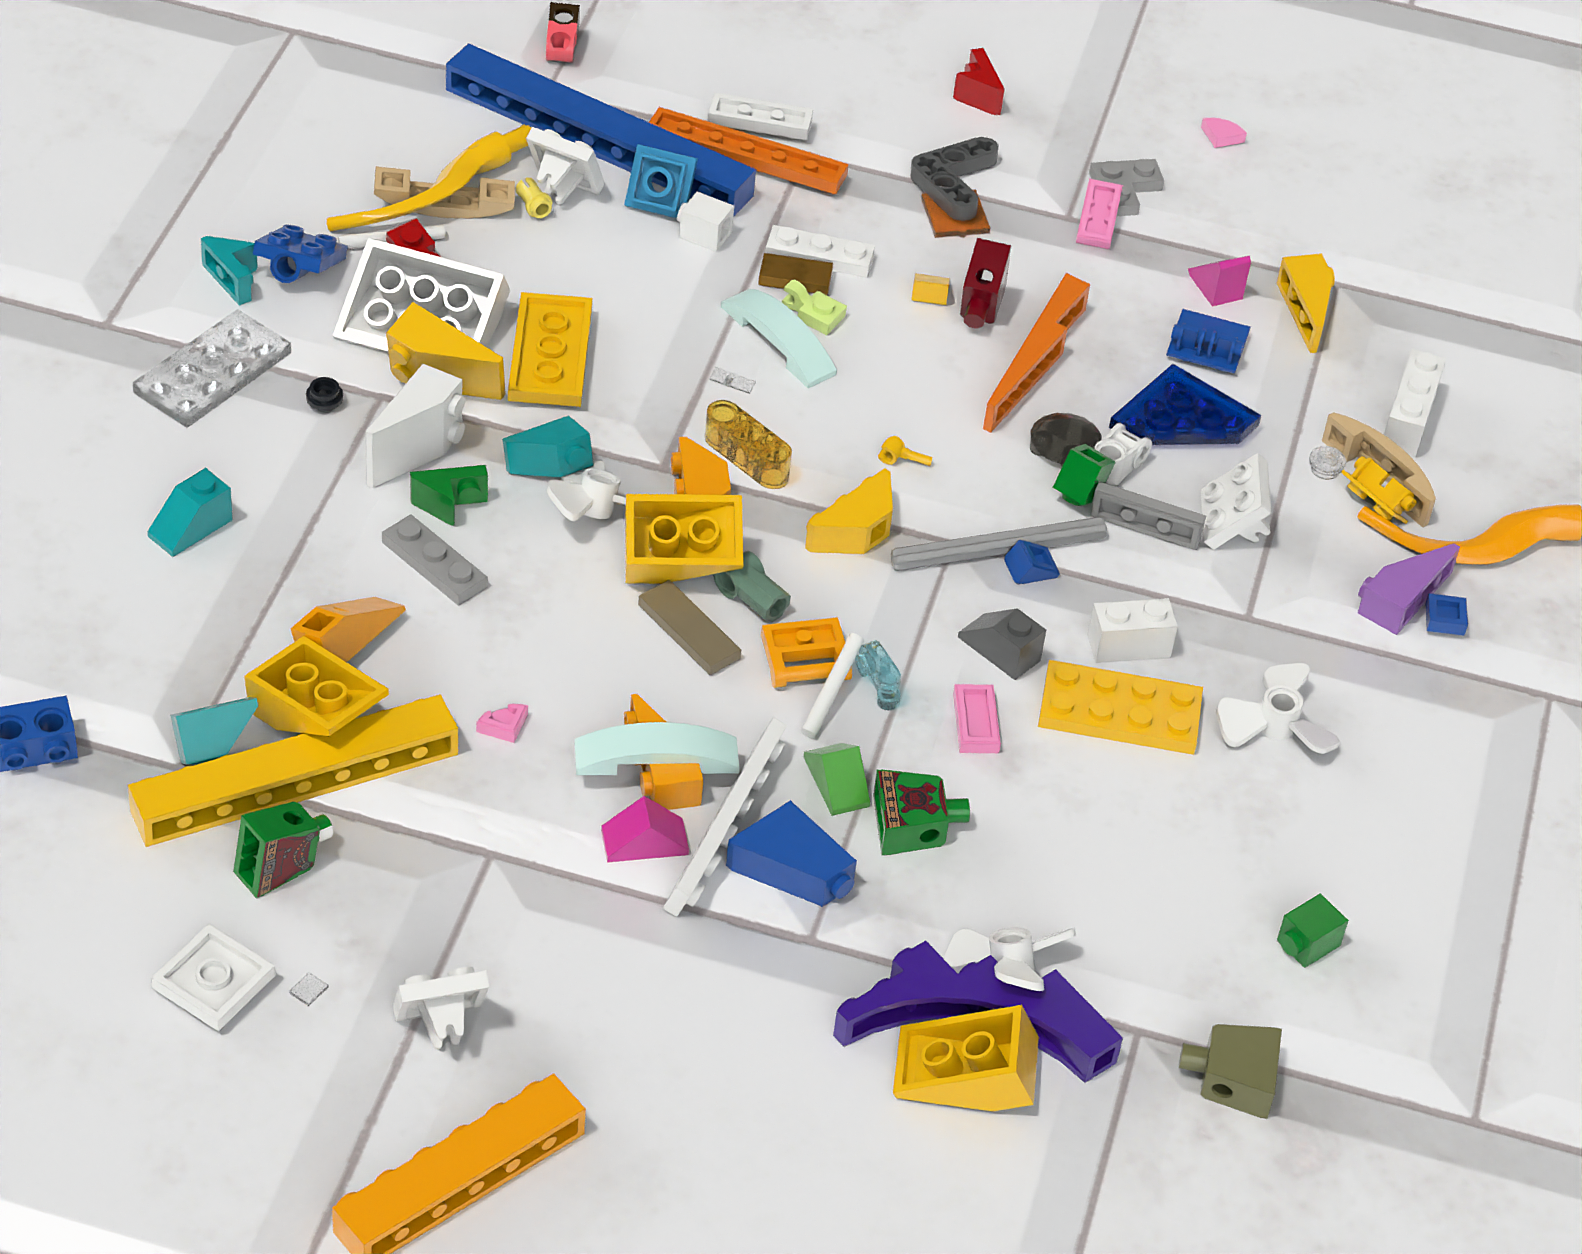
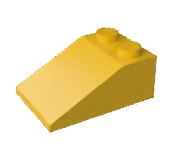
(426, 339)
(681, 536)
(310, 690)
(969, 1060)

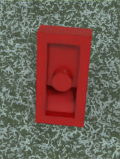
(979, 84)

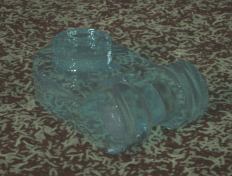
(882, 673)

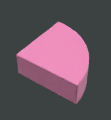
(1223, 132)
(503, 722)

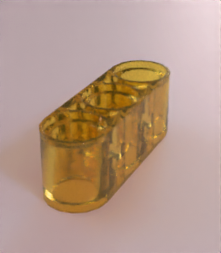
(748, 444)

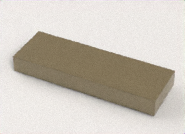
(689, 627)

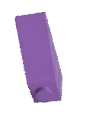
(1404, 586)

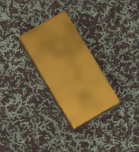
(780, 270)

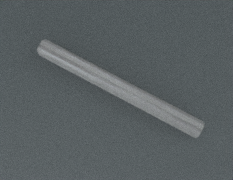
(996, 543)

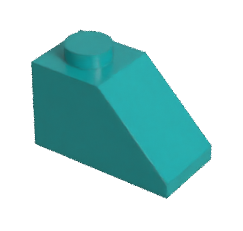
(549, 449)
(192, 512)
(211, 730)

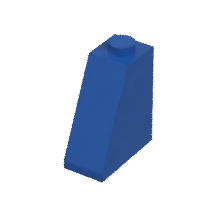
(793, 856)

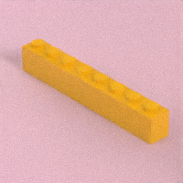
(292, 770)

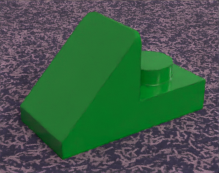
(442, 489)

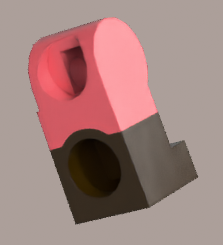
(562, 35)

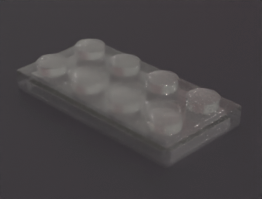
(212, 368)

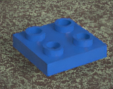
(308, 252)

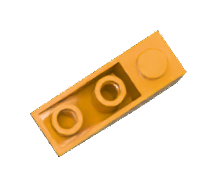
(347, 625)
(666, 784)

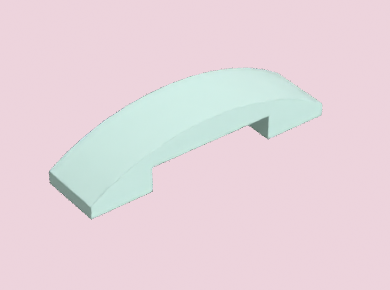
(786, 331)
(656, 744)

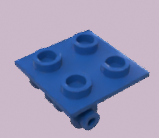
(1208, 341)

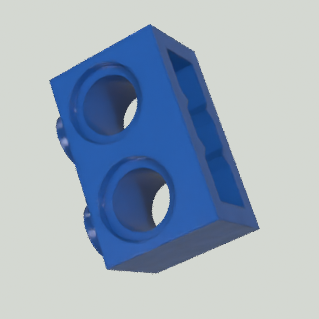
(36, 733)

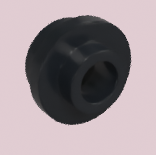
(324, 394)

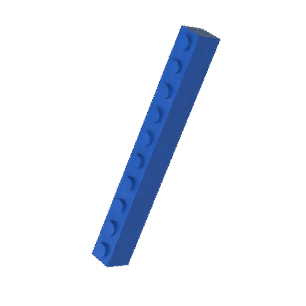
(578, 117)

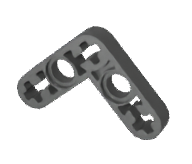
(958, 199)

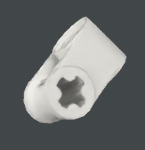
(1125, 449)

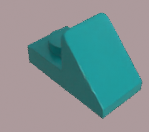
(230, 265)

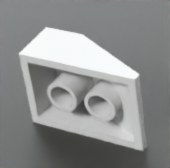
(415, 426)

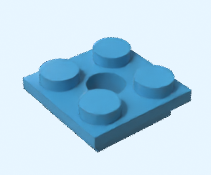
(679, 173)

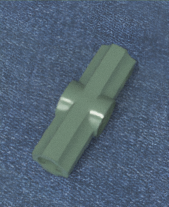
(754, 588)

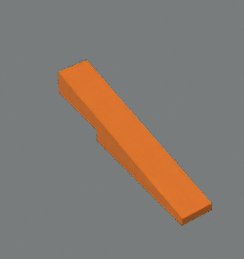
(1039, 350)

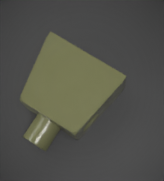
(1237, 1066)

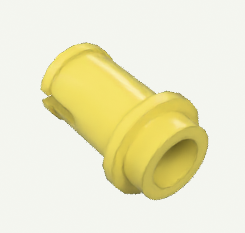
(537, 202)

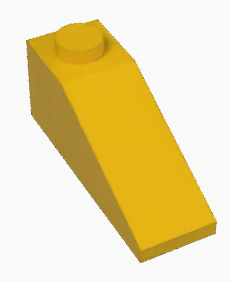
(1306, 289)

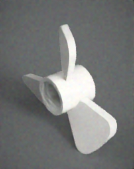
(586, 493)
(1278, 713)
(1009, 947)

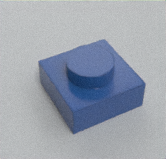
(1446, 614)

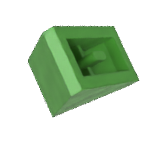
(839, 777)

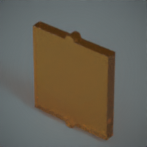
(945, 226)

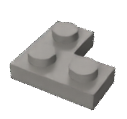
(1134, 175)

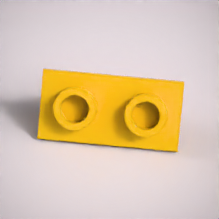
(1389, 500)

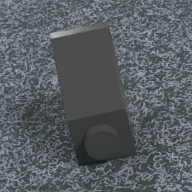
(1006, 640)

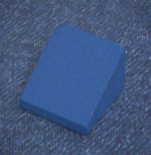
(1030, 563)

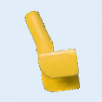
(895, 448)

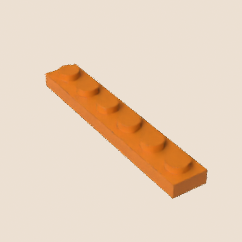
(757, 152)

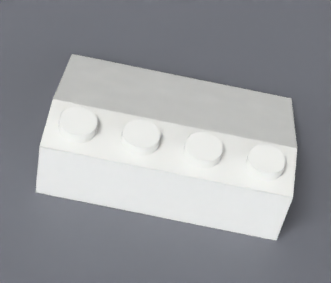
(397, 276)

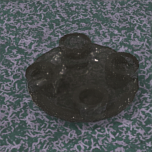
(1059, 432)

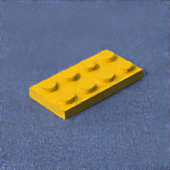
(550, 349)
(1121, 707)

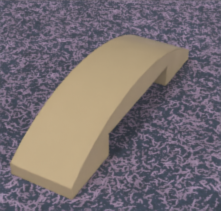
(489, 199)
(1359, 440)

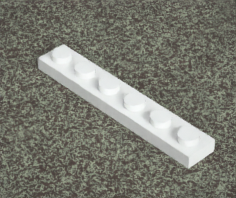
(721, 828)

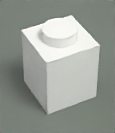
(705, 221)

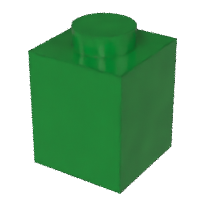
(1082, 473)
(1312, 930)

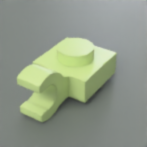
(816, 310)

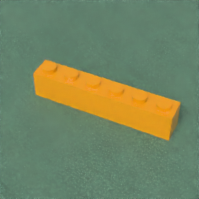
(459, 1169)

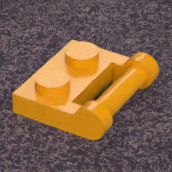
(802, 642)

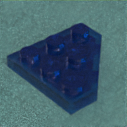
(1185, 412)

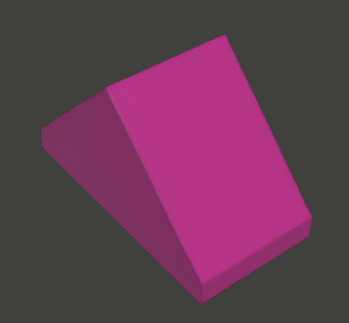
(1222, 280)
(644, 832)

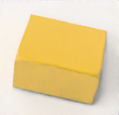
(930, 289)

